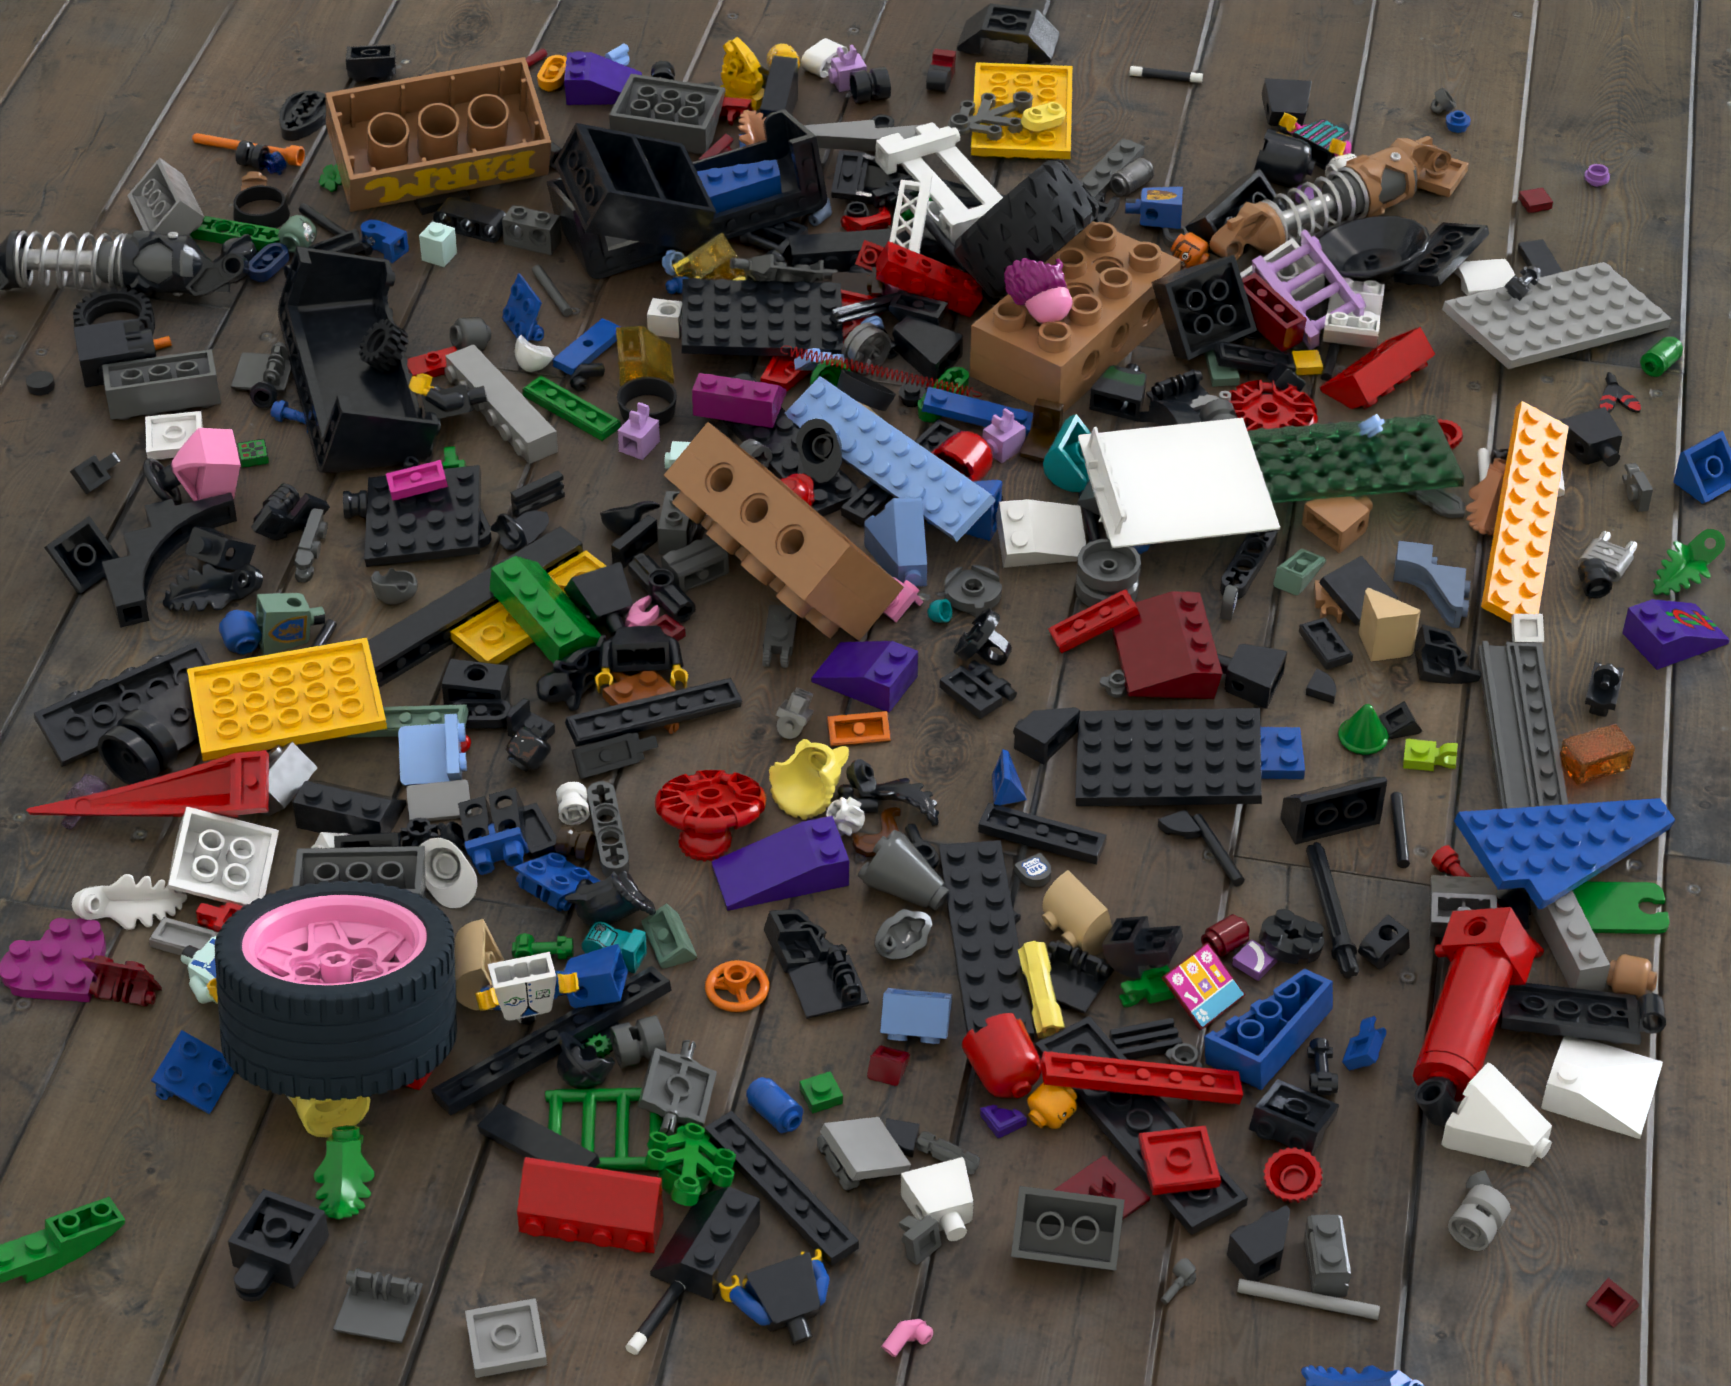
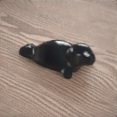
(571, 676)

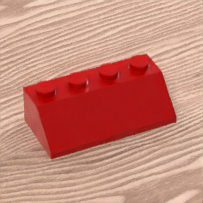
(1380, 370)
(590, 1205)

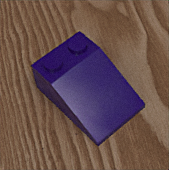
(594, 79)
(869, 672)

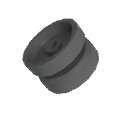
(1106, 571)

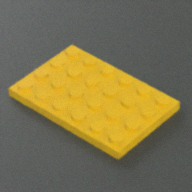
(1046, 85)
(286, 698)

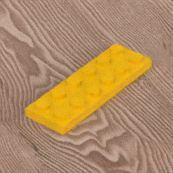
(496, 634)

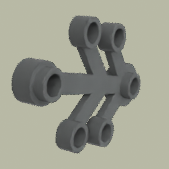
(1021, 101)

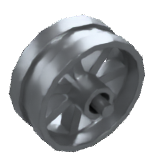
(867, 345)

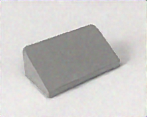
(437, 800)

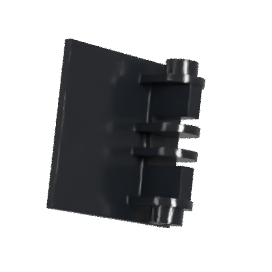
(1179, 388)
(1076, 976)
(828, 984)

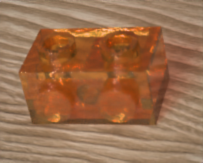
(1596, 754)

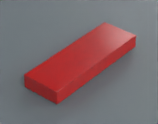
(1093, 621)

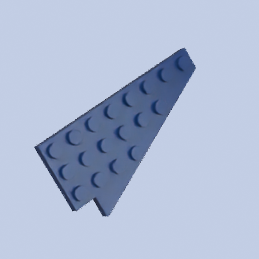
(1559, 845)

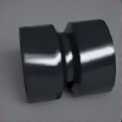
(871, 84)

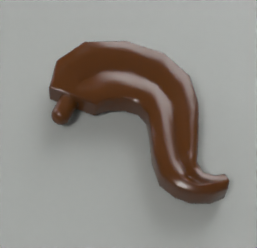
(865, 844)

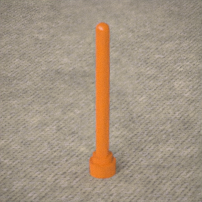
(293, 155)

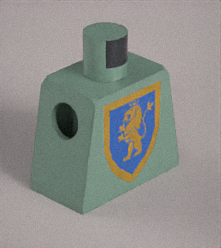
(285, 621)

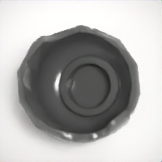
(394, 586)

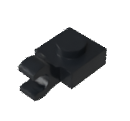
(94, 472)

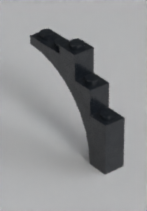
(148, 548)

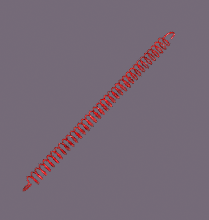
(877, 372)

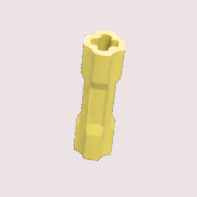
(1037, 969)

